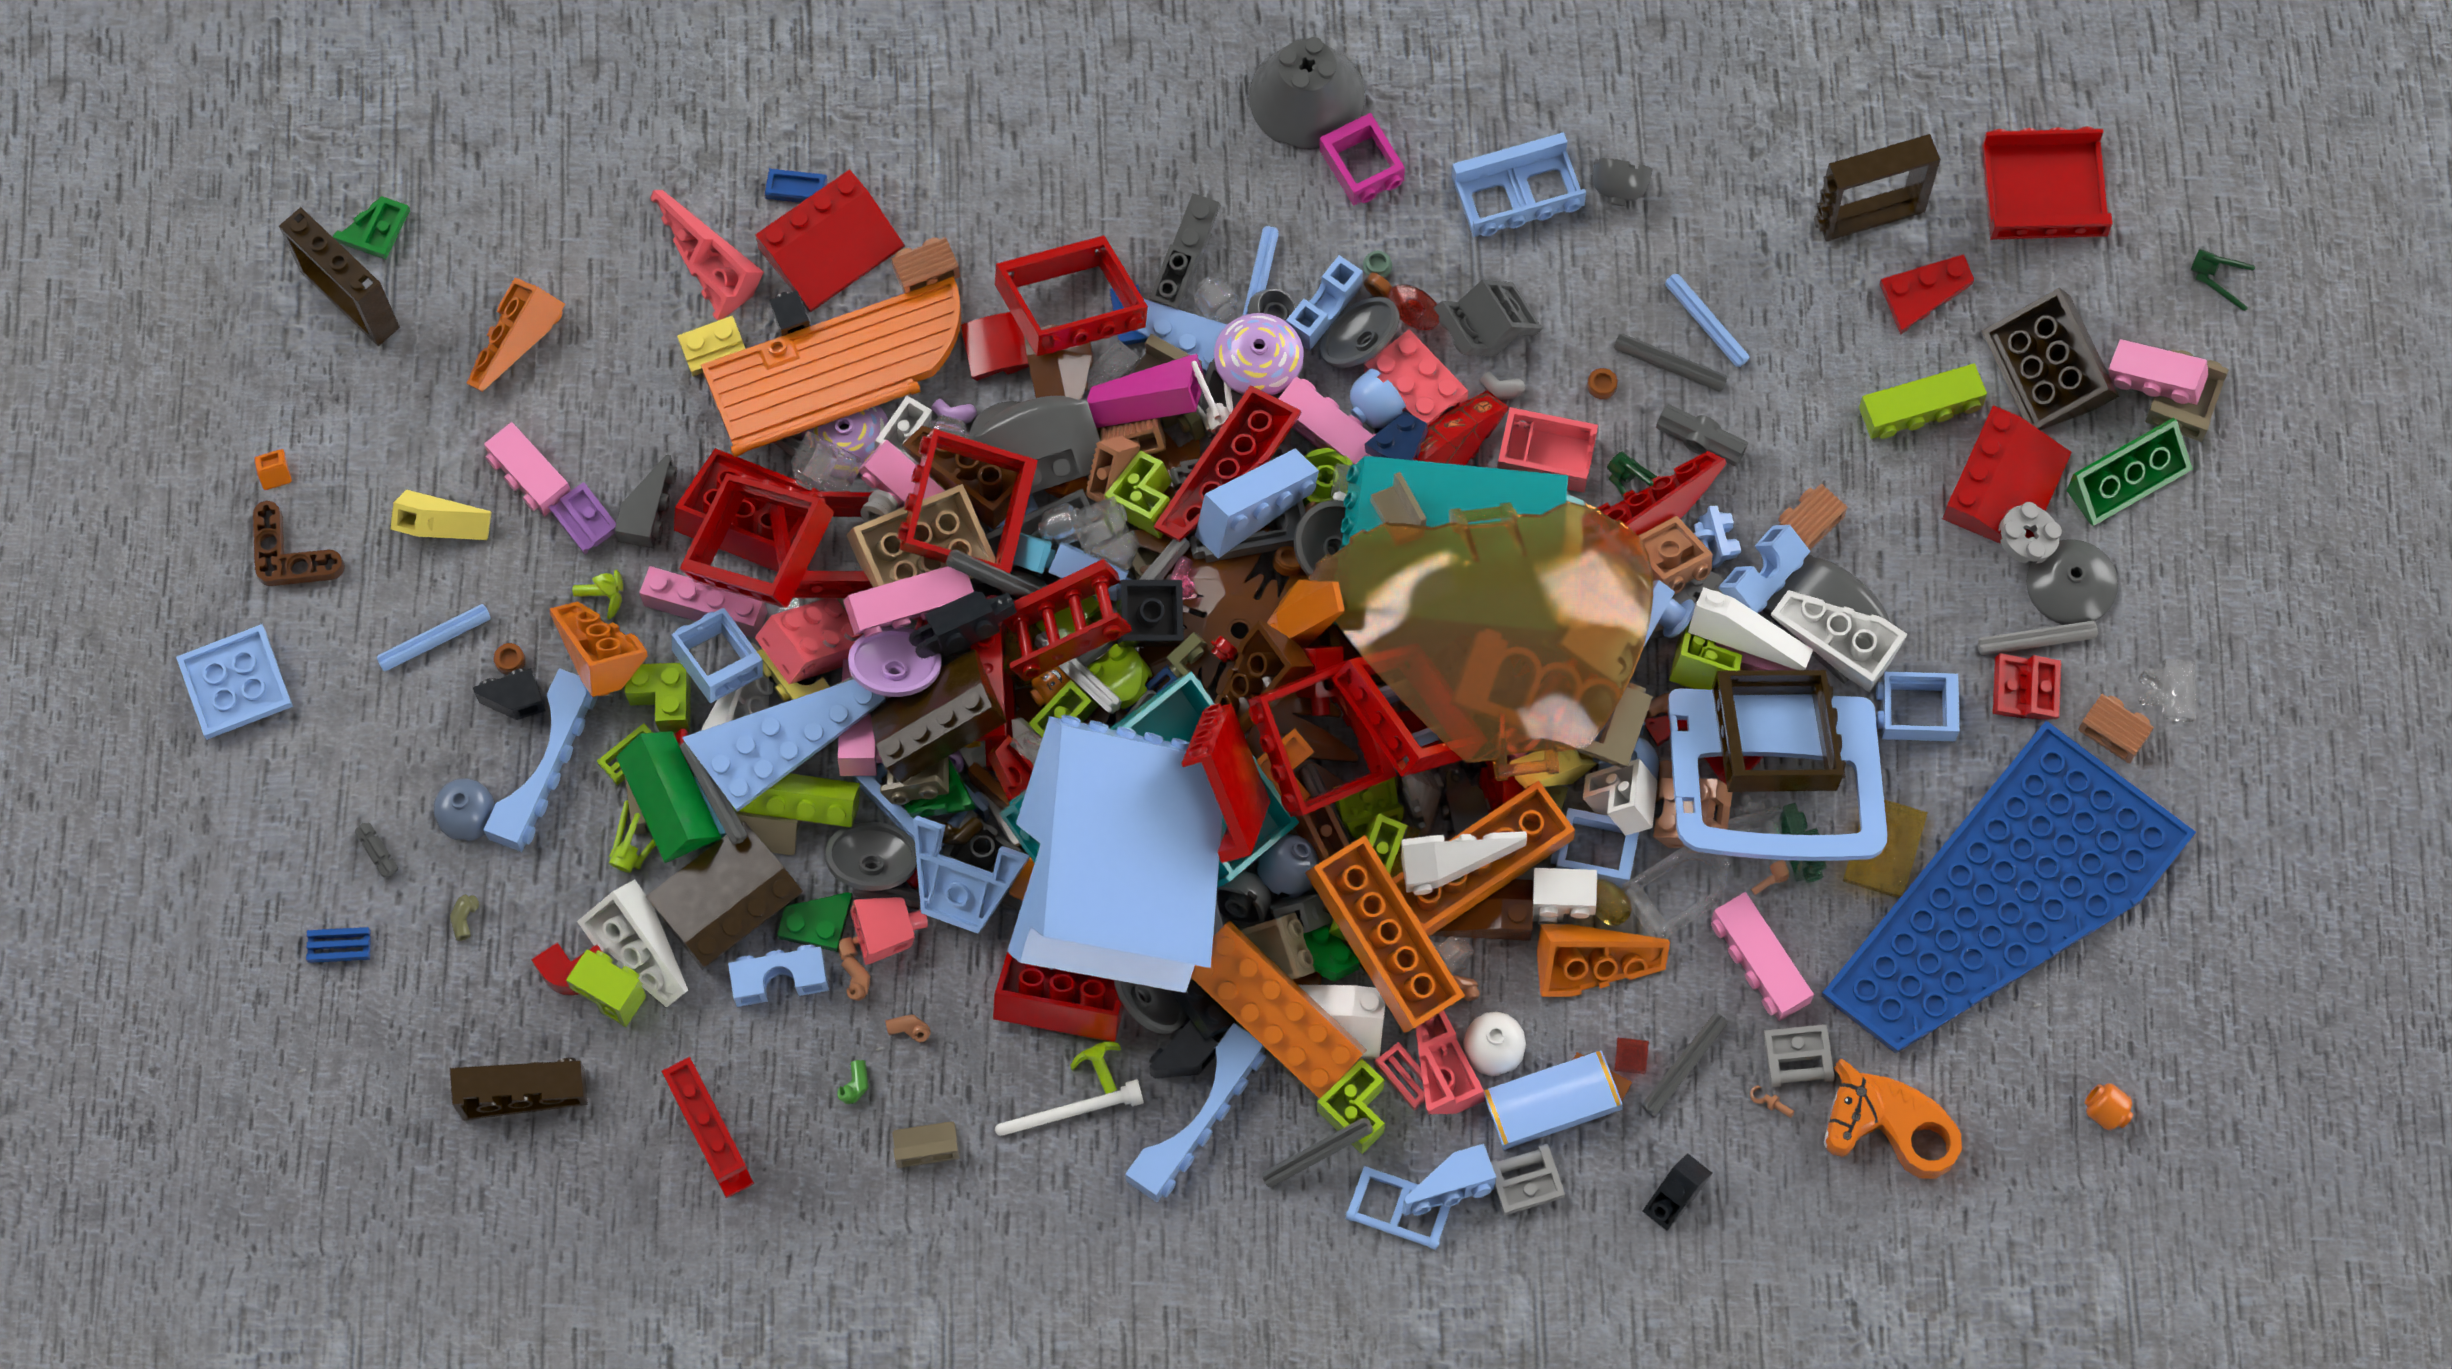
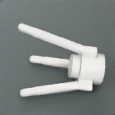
(1216, 413)

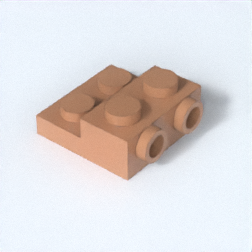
(1676, 554)

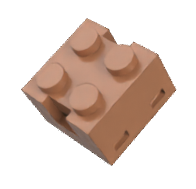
(1714, 808)

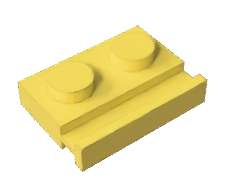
(710, 343)

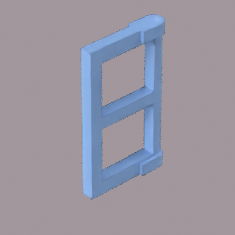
(1392, 1227)

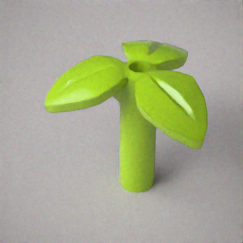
(603, 585)
(1096, 1055)

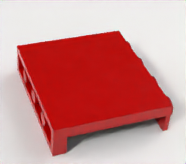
(2045, 183)
(1233, 778)

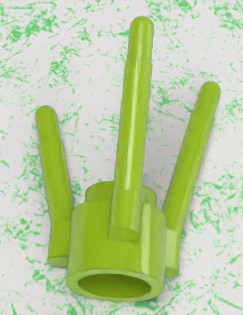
(623, 854)

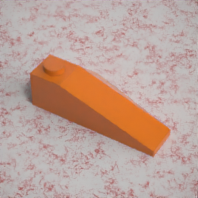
(524, 319)
(1308, 610)
(597, 649)
(1588, 957)

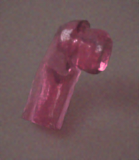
(1181, 573)

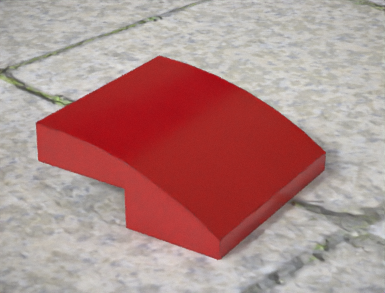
(994, 345)
(2026, 687)

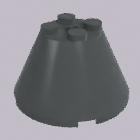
(1305, 93)

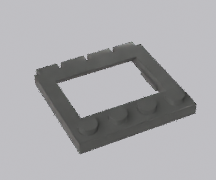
(1259, 541)

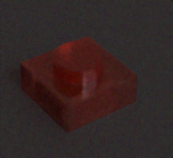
(1631, 1055)

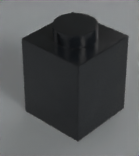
(789, 312)

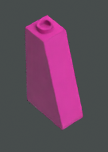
(1147, 394)

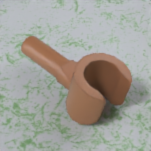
(1779, 874)
(847, 947)

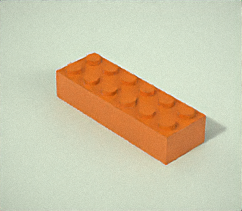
(1546, 833)
(1384, 934)
(1277, 1011)

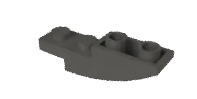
(1185, 252)

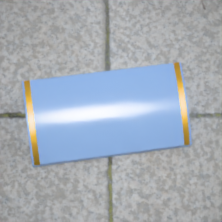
(1552, 1100)

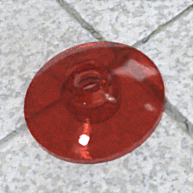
(1414, 307)

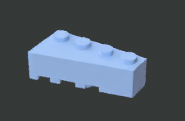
(1253, 501)

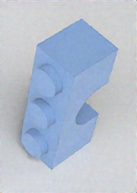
(1336, 290)
(1781, 555)
(751, 975)

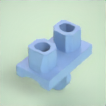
(1711, 532)

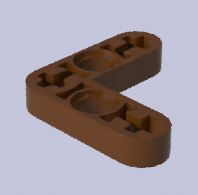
(284, 562)

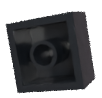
(1152, 611)

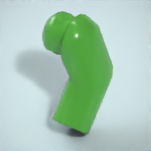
(857, 1086)

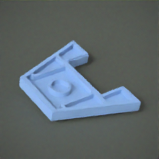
(955, 889)

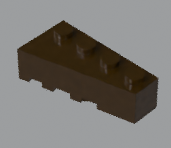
(517, 1088)

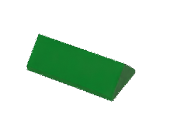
(2130, 472)
(667, 794)

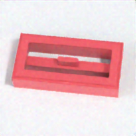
(1388, 1055)

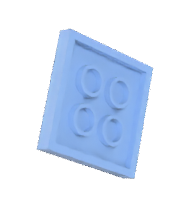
(234, 681)

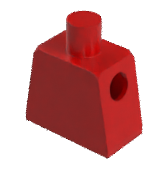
(1320, 692)

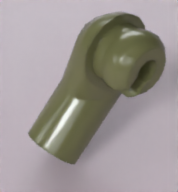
(459, 914)

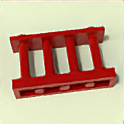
(1054, 598)
(991, 656)
(708, 1127)

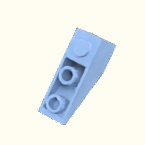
(1458, 1177)

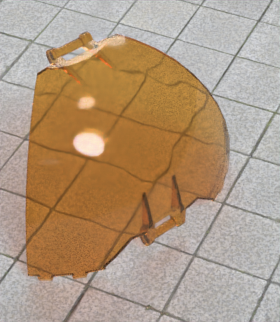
(1500, 627)

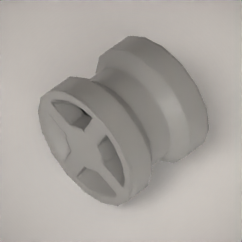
(878, 504)

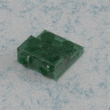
(1795, 823)

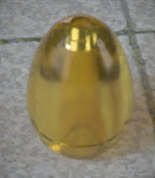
(1612, 903)

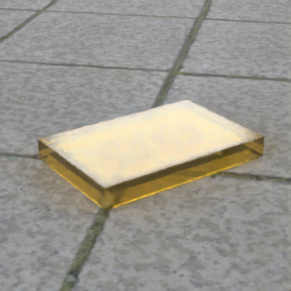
(1891, 869)

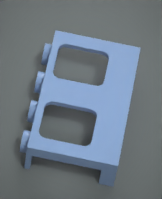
(1511, 170)

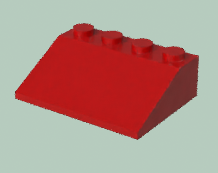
(829, 240)
(2005, 470)
(751, 529)
(1057, 1000)

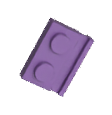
(584, 518)

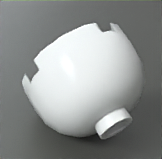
(1494, 1043)

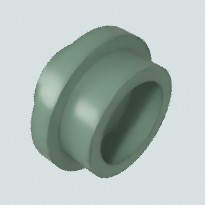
(1378, 263)

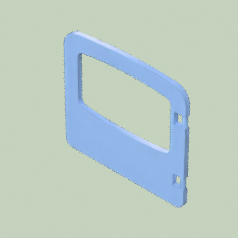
(1778, 729)

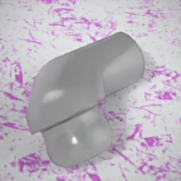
(1502, 389)

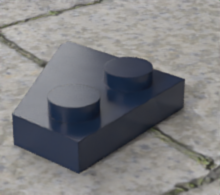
(1399, 438)

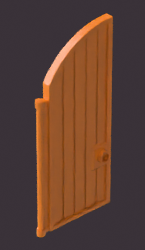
(834, 366)

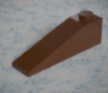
(1500, 916)

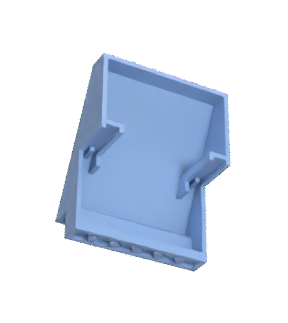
(1121, 858)

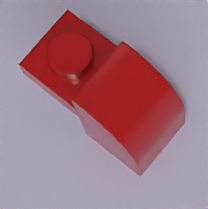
(556, 967)

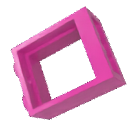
(1351, 135)

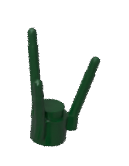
(2208, 263)
(1626, 469)

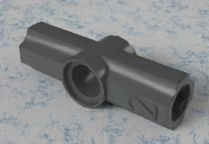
(1701, 434)

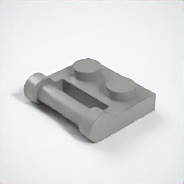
(1798, 1045)
(1530, 1188)

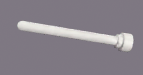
(1128, 1094)

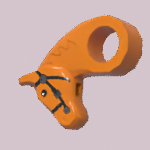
(1898, 1110)

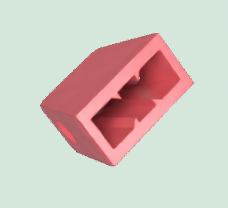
(885, 926)

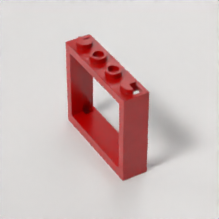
(1061, 262)
(979, 451)
(718, 520)
(822, 583)
(1385, 723)
(1281, 770)

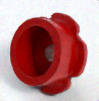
(1224, 649)

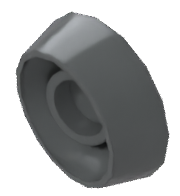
(1272, 302)

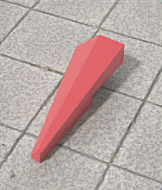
(721, 269)
(1445, 1070)

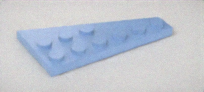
(767, 745)

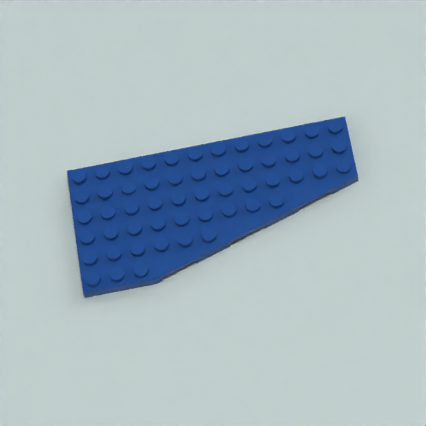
(2019, 881)

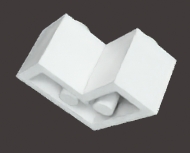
(904, 423)
(1624, 795)
(1562, 893)

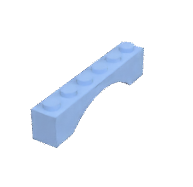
(516, 815)
(1159, 1164)

